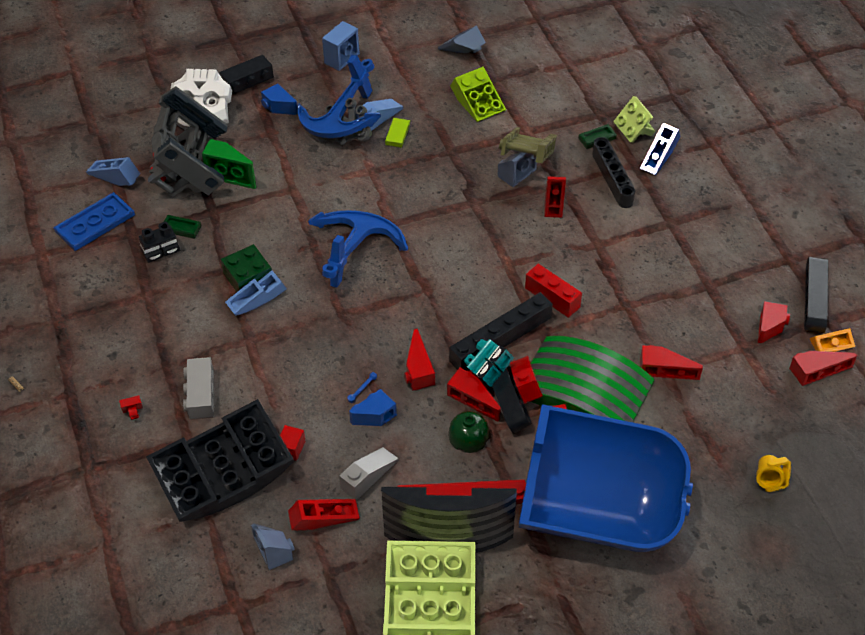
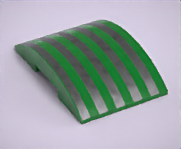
(589, 378)

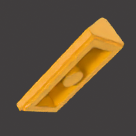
(833, 341)

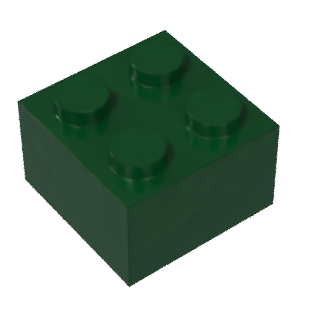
(244, 267)

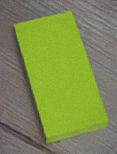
(397, 132)

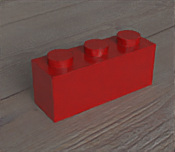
(560, 293)

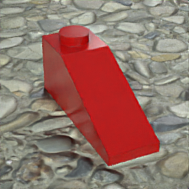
(554, 197)
(667, 364)
(820, 364)
(419, 368)
(525, 379)
(470, 391)
(322, 513)

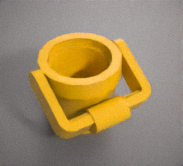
(770, 473)

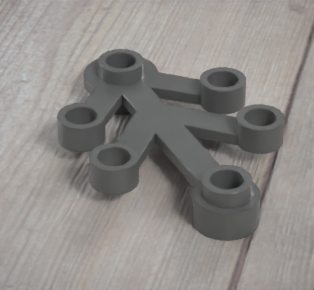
(362, 135)

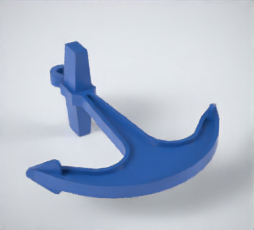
(331, 124)
(363, 225)

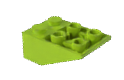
(477, 94)

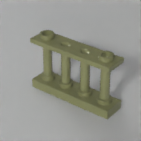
(538, 147)

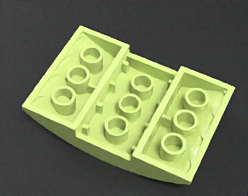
(429, 588)

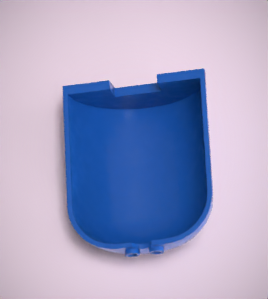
(605, 481)

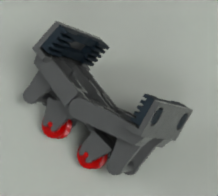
(175, 159)

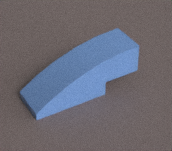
(256, 294)

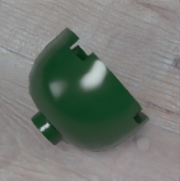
(468, 432)

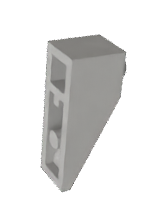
(366, 472)

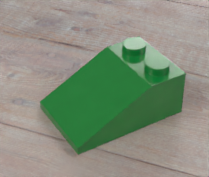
(230, 163)

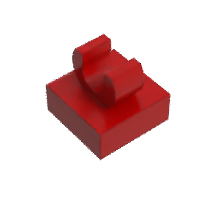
(131, 405)

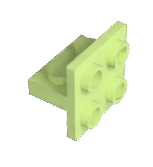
(634, 120)

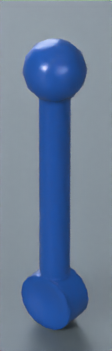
(351, 398)

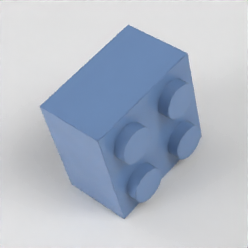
(340, 45)

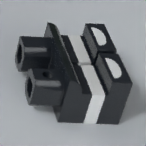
(161, 238)

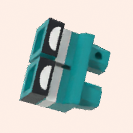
(486, 361)

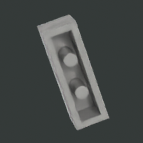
(199, 388)

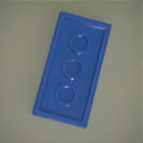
(94, 221)

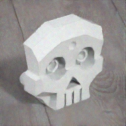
(206, 87)

